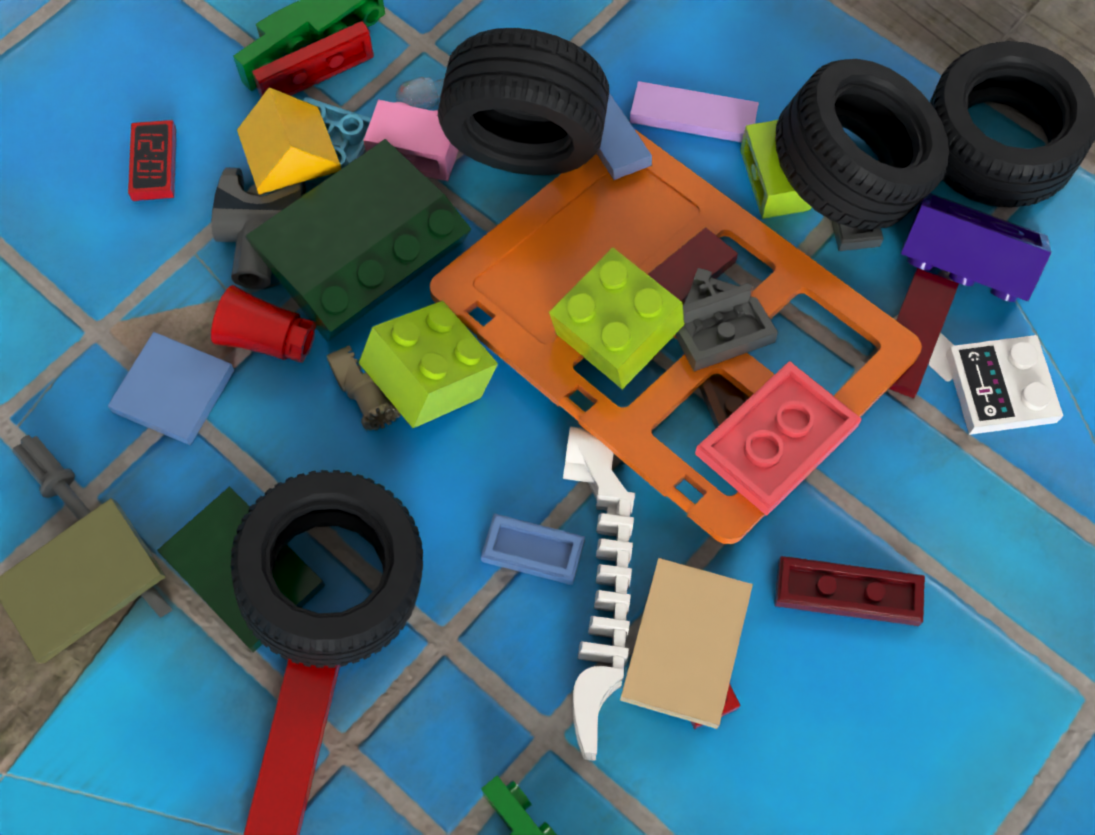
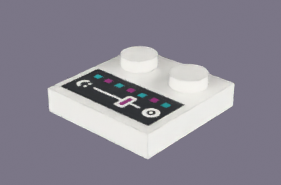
(1003, 384)

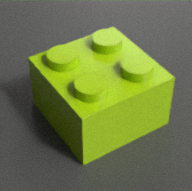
(617, 317)
(427, 363)

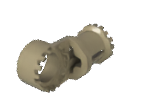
(360, 387)

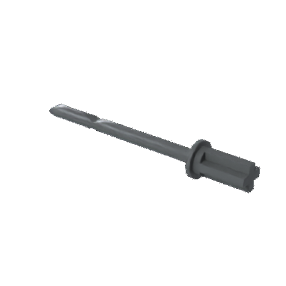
(57, 481)

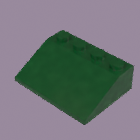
(358, 238)

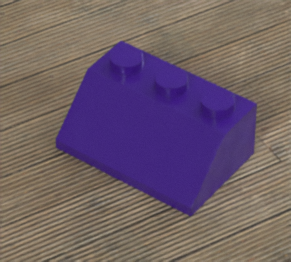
(976, 248)

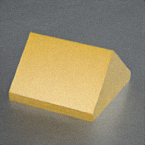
(286, 142)

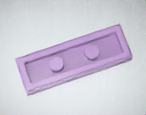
(692, 111)

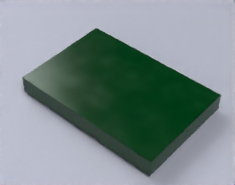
(204, 557)

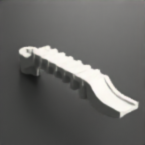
(592, 463)

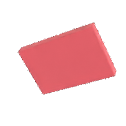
(777, 437)

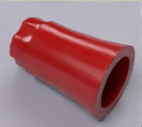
(261, 326)

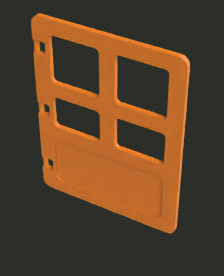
(646, 216)

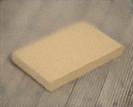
(687, 643)

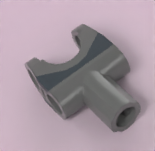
(238, 214)

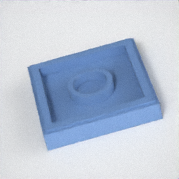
(171, 388)

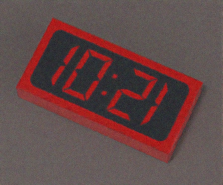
(152, 160)

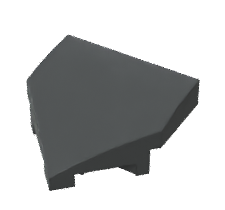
(722, 322)

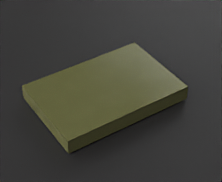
(77, 580)

